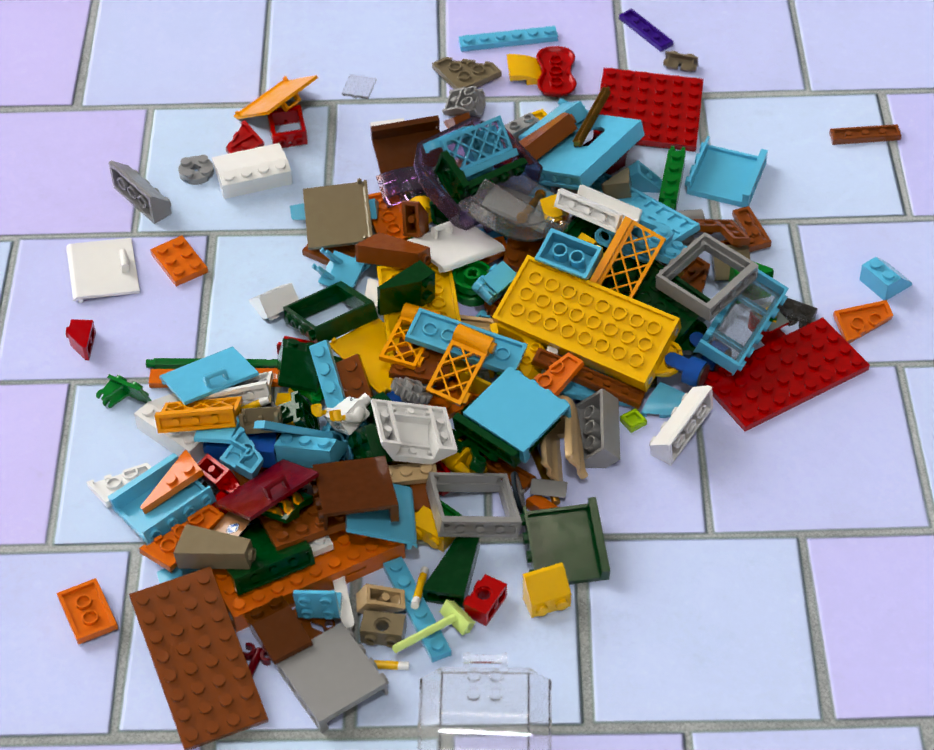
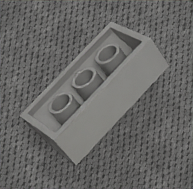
(139, 192)
(600, 429)

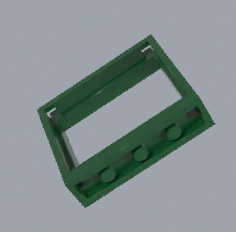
(362, 313)

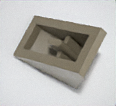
(619, 185)

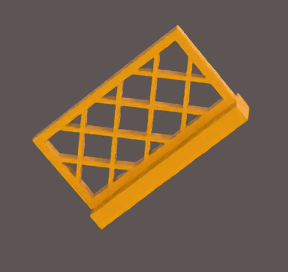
(615, 248)
(198, 415)

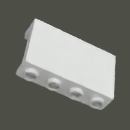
(596, 207)

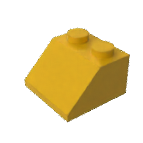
(546, 590)

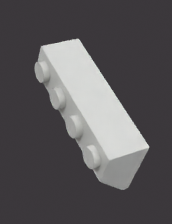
(682, 424)

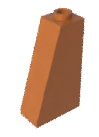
(549, 135)
(391, 251)

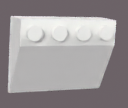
(252, 170)
(173, 441)

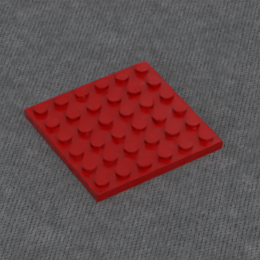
(663, 103)

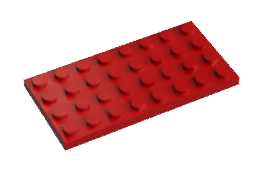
(786, 374)

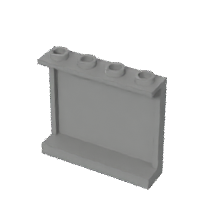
(332, 675)

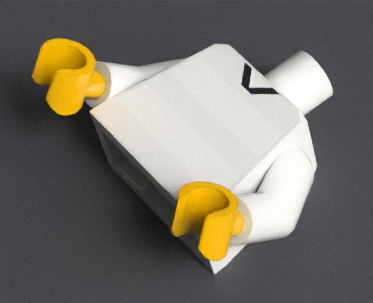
(346, 415)

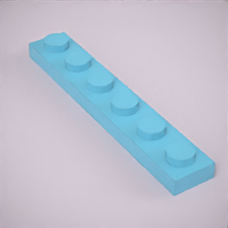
(508, 38)
(401, 578)

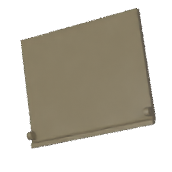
(337, 215)

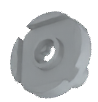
(189, 165)

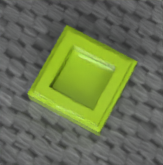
(633, 420)

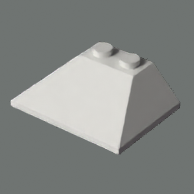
(414, 431)

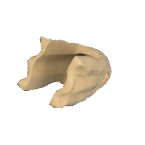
(550, 445)

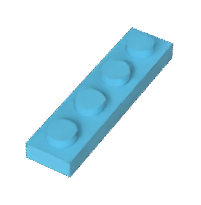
(327, 373)

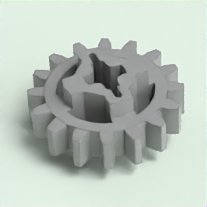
(410, 391)

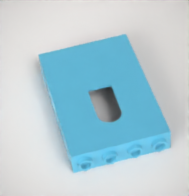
(576, 166)

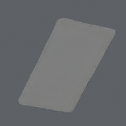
(548, 487)

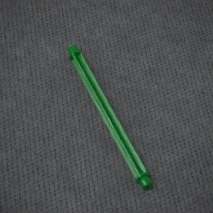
(174, 363)

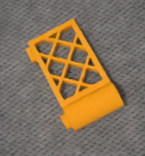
(407, 315)
(469, 341)

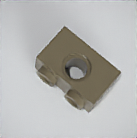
(375, 621)

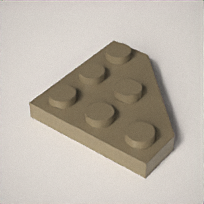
(465, 72)

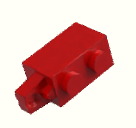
(218, 475)

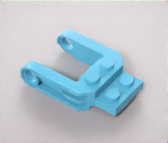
(433, 144)
(669, 250)

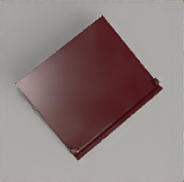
(266, 489)

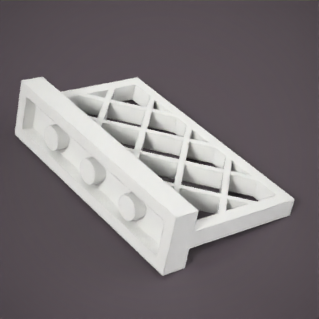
(249, 390)

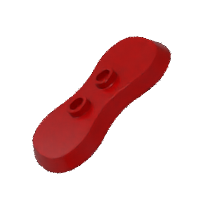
(556, 73)

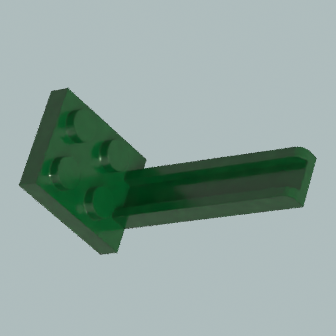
(459, 187)
(299, 412)

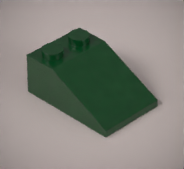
(411, 285)
(296, 366)

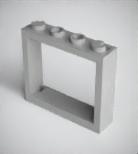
(705, 242)
(473, 525)

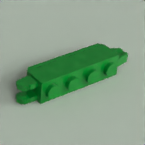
(672, 177)

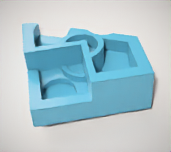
(662, 401)
(242, 455)

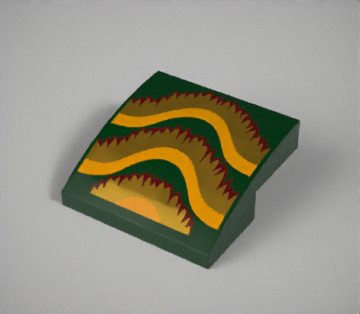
(289, 508)

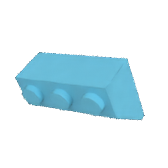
(569, 254)
(308, 450)

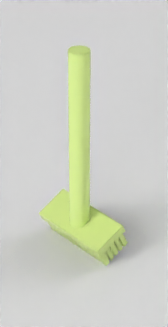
(453, 615)

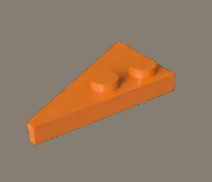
(178, 477)

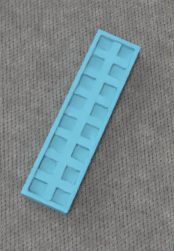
(679, 224)

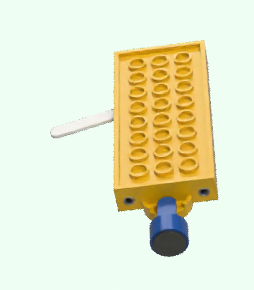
(596, 326)

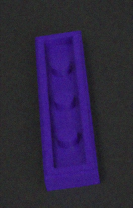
(646, 30)

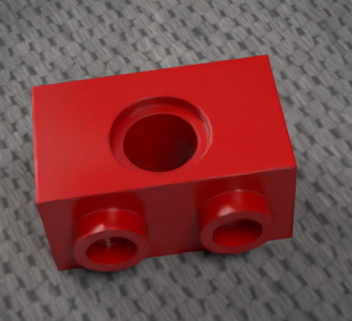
(485, 599)

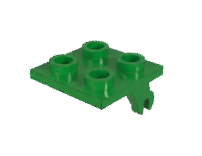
(119, 388)

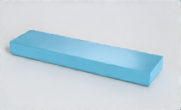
(290, 429)

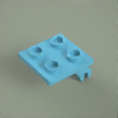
(340, 268)

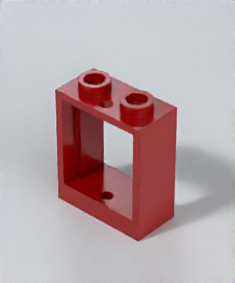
(280, 117)

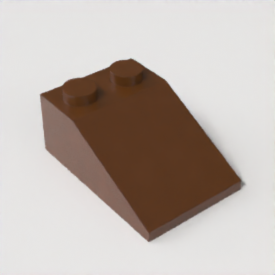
(278, 629)

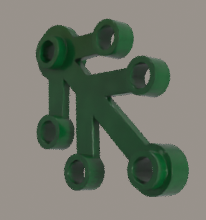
(478, 462)

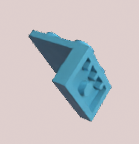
(318, 603)

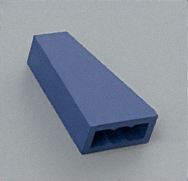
(263, 444)

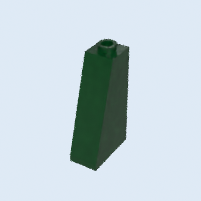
(454, 572)

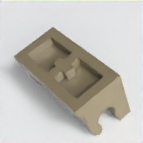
(250, 415)

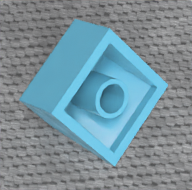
(883, 278)

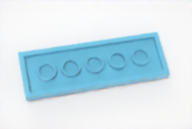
(436, 332)

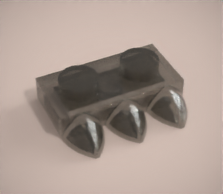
(798, 312)

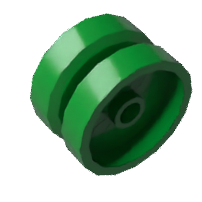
(464, 278)

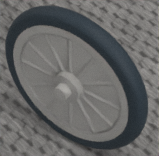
(518, 491)

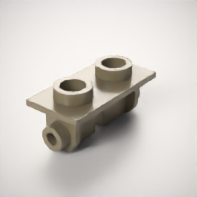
(673, 59)

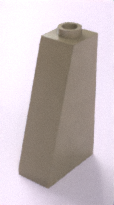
(206, 548)

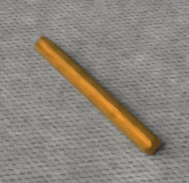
(591, 117)

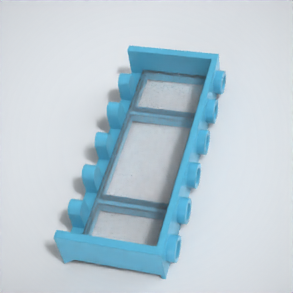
(741, 323)

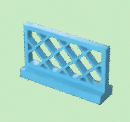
(487, 160)

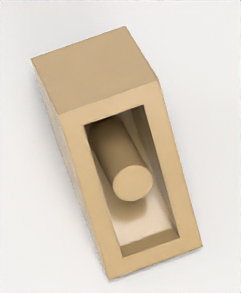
(380, 599)

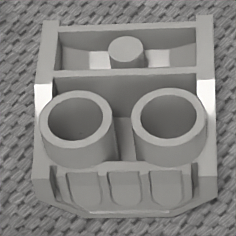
(465, 100)

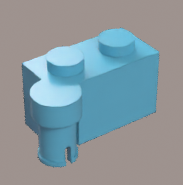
(494, 283)

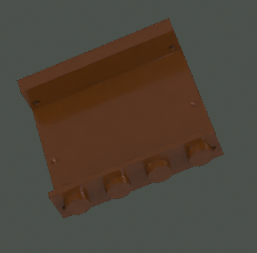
(397, 141)
(354, 488)

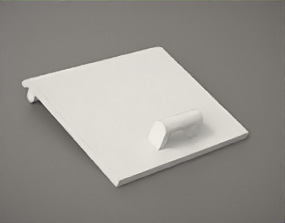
(457, 247)
(102, 269)

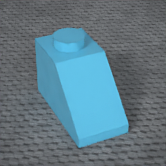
(644, 179)

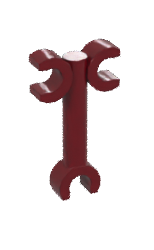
(255, 656)

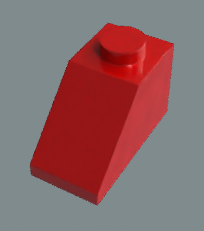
(81, 336)

